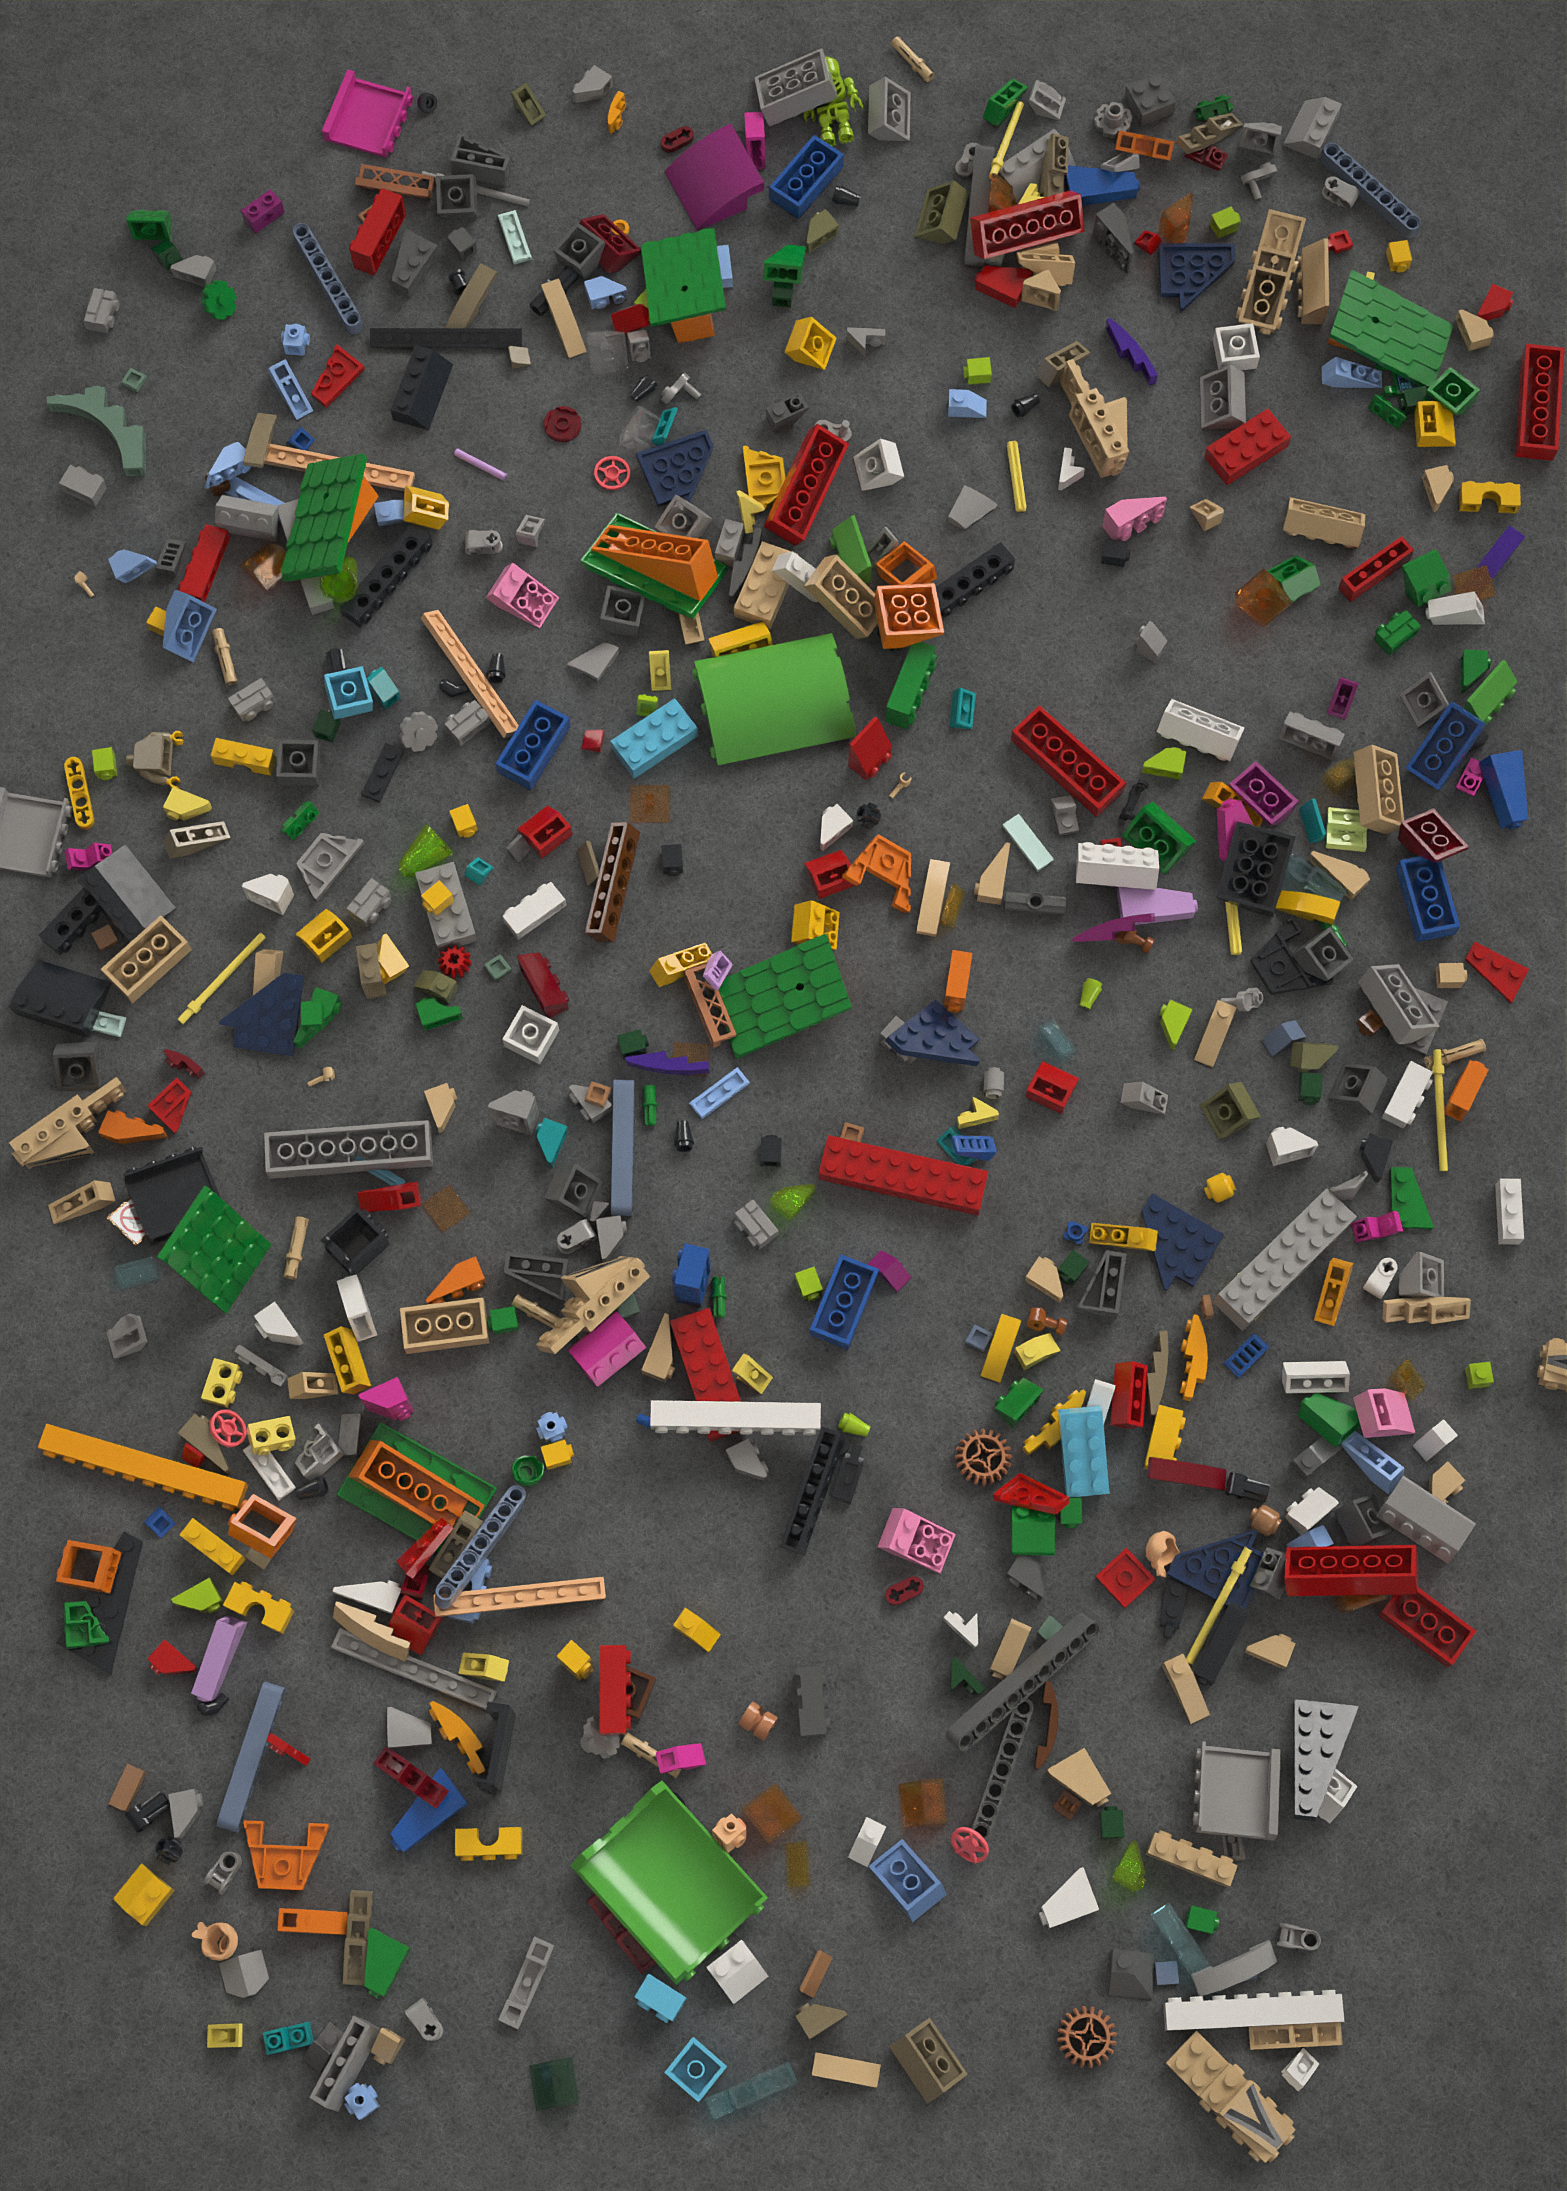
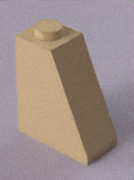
(266, 968)
(1009, 1649)
(1081, 1778)

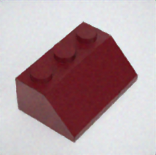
(618, 248)
(543, 983)

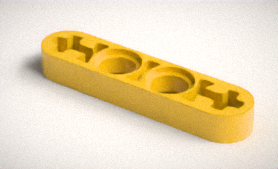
(76, 794)

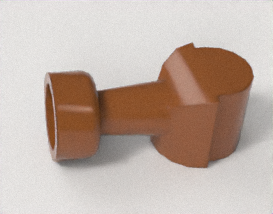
(1127, 937)
(1038, 1321)

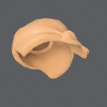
(1161, 1551)
(210, 1937)

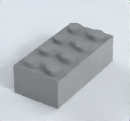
(454, 922)

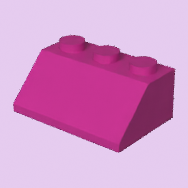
(606, 1349)
(388, 1400)

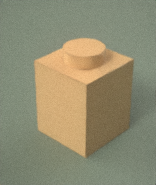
(1450, 975)

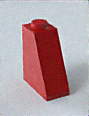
(1002, 283)

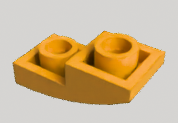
(614, 116)

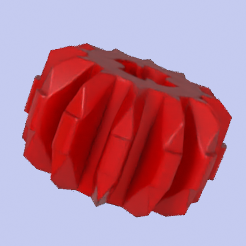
(461, 957)

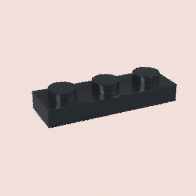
(382, 772)

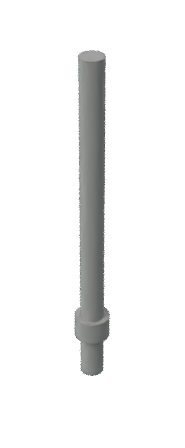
(492, 193)

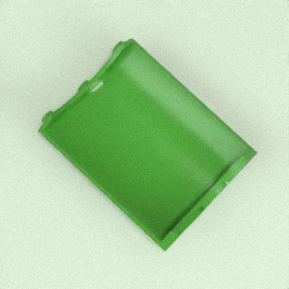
(774, 699)
(669, 1883)

